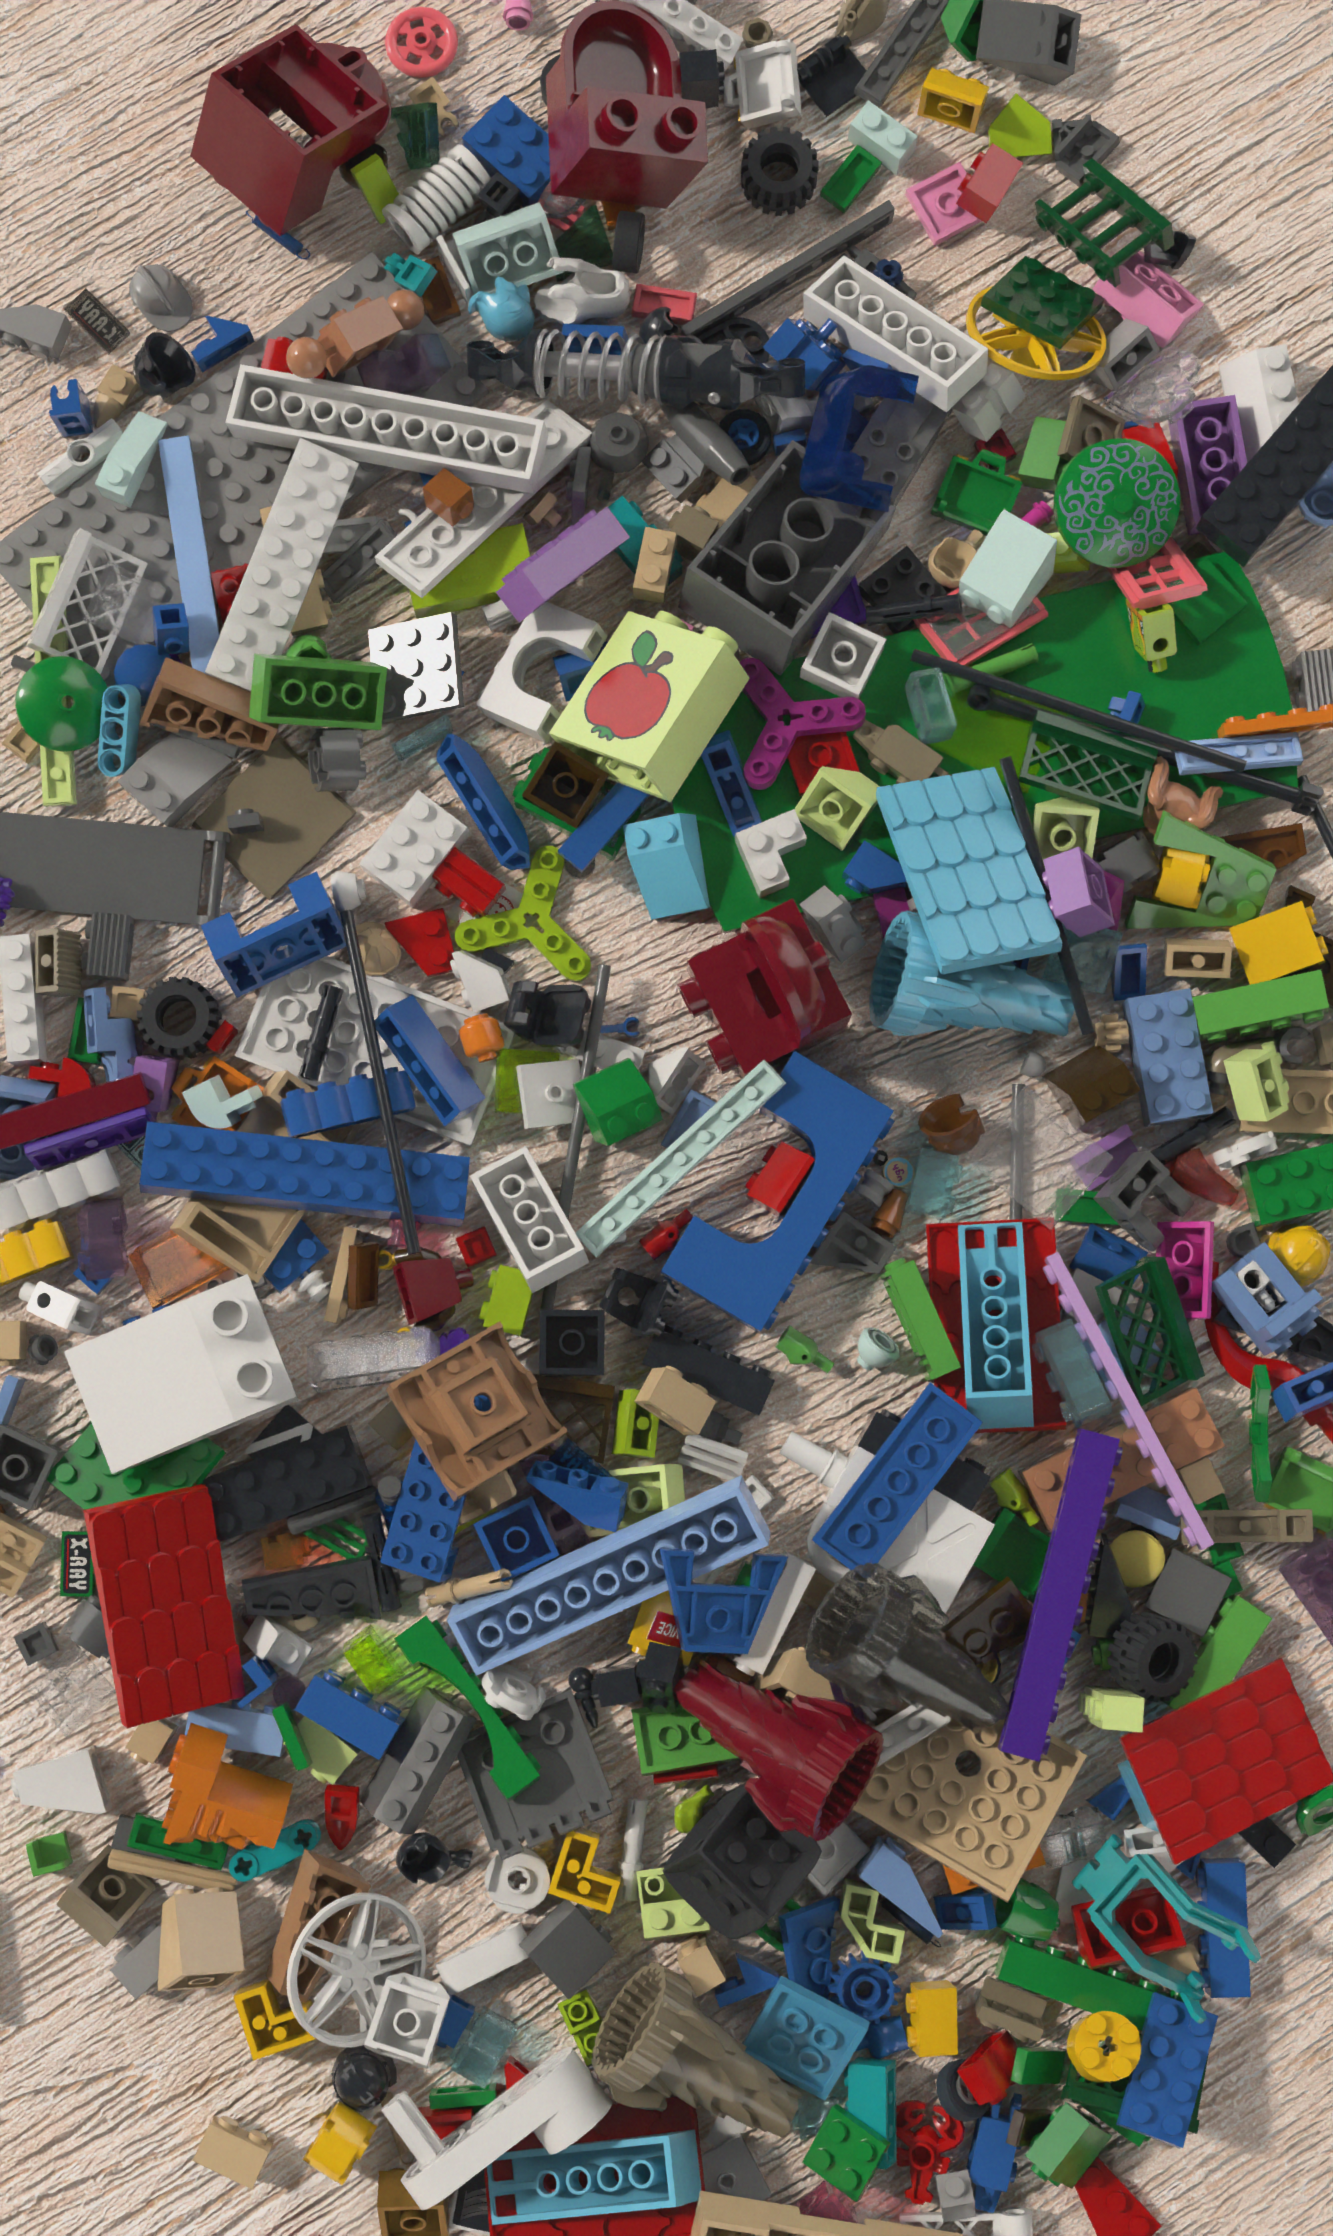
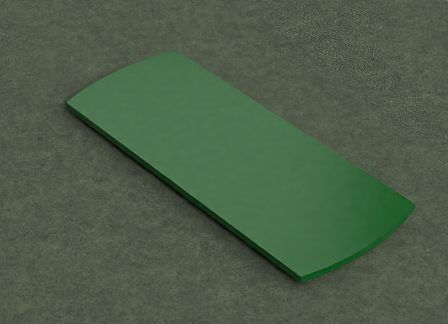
(1082, 657)

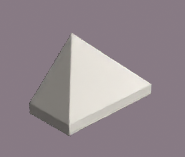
(673, 1077)

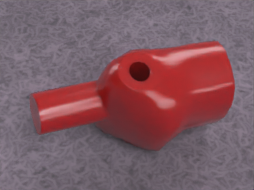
(665, 1235)

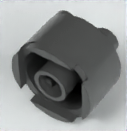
(336, 759)
(1130, 860)
(88, 1627)

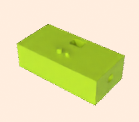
(477, 576)

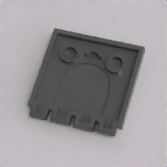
(567, 1786)

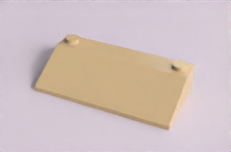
(247, 1234)

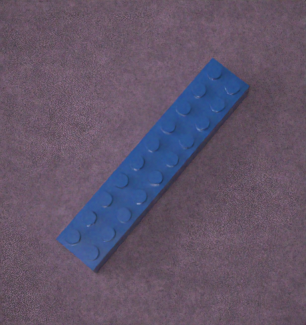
(300, 1174)

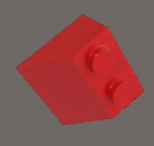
(779, 1178)

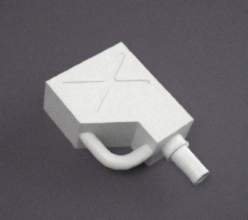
(935, 1543)

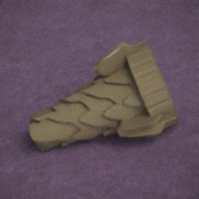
(664, 2045)

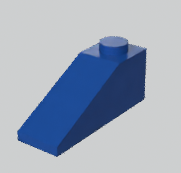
(729, 782)

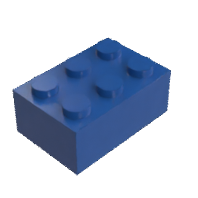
(512, 146)
(350, 1712)

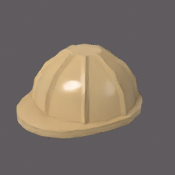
(378, 948)

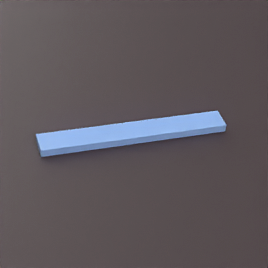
(190, 548)

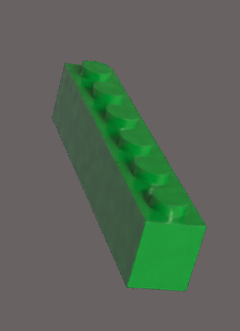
(1073, 1981)

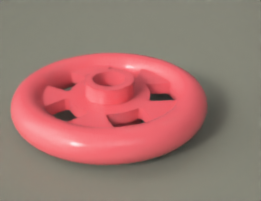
(428, 66)

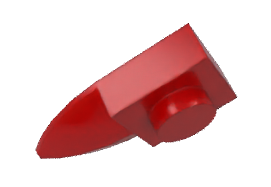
(341, 1813)

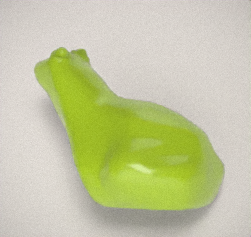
(691, 1810)

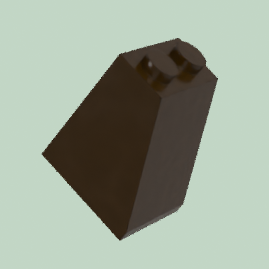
(1091, 1085)

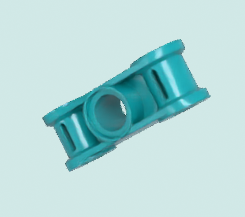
(285, 1850)

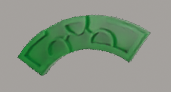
(1258, 1433)

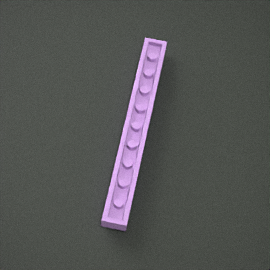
(1133, 1413)

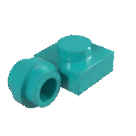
(410, 273)

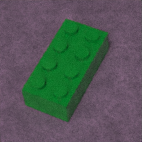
(1289, 1185)

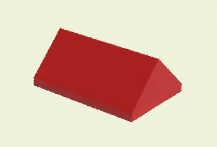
(1143, 1916)

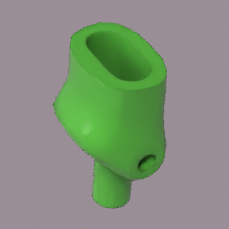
(802, 1349)

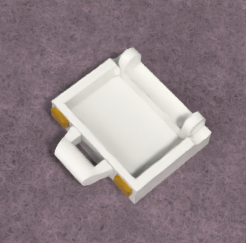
(765, 84)

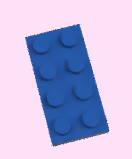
(1168, 2073)

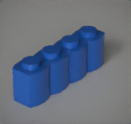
(343, 1105)

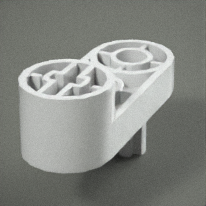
(553, 2100)

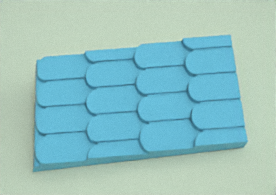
(968, 870)

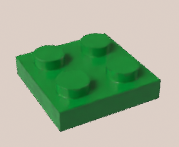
(846, 2152)

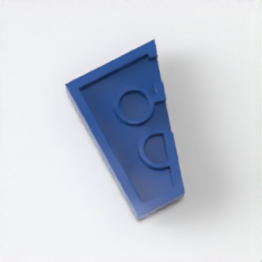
(807, 1944)

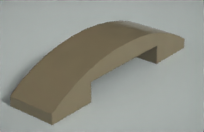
(1256, 1525)

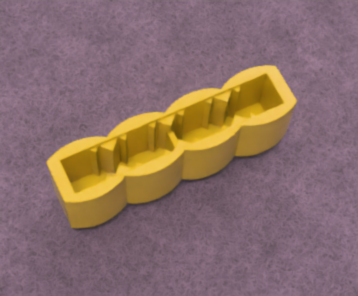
(33, 1251)

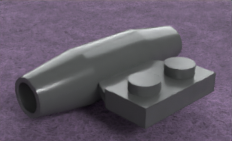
(698, 444)

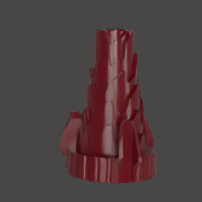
(807, 1753)

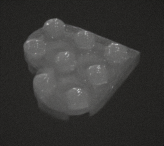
(1158, 390)

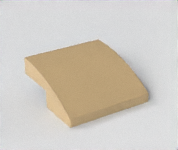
(17, 1553)

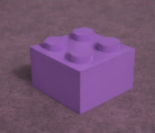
(1078, 892)

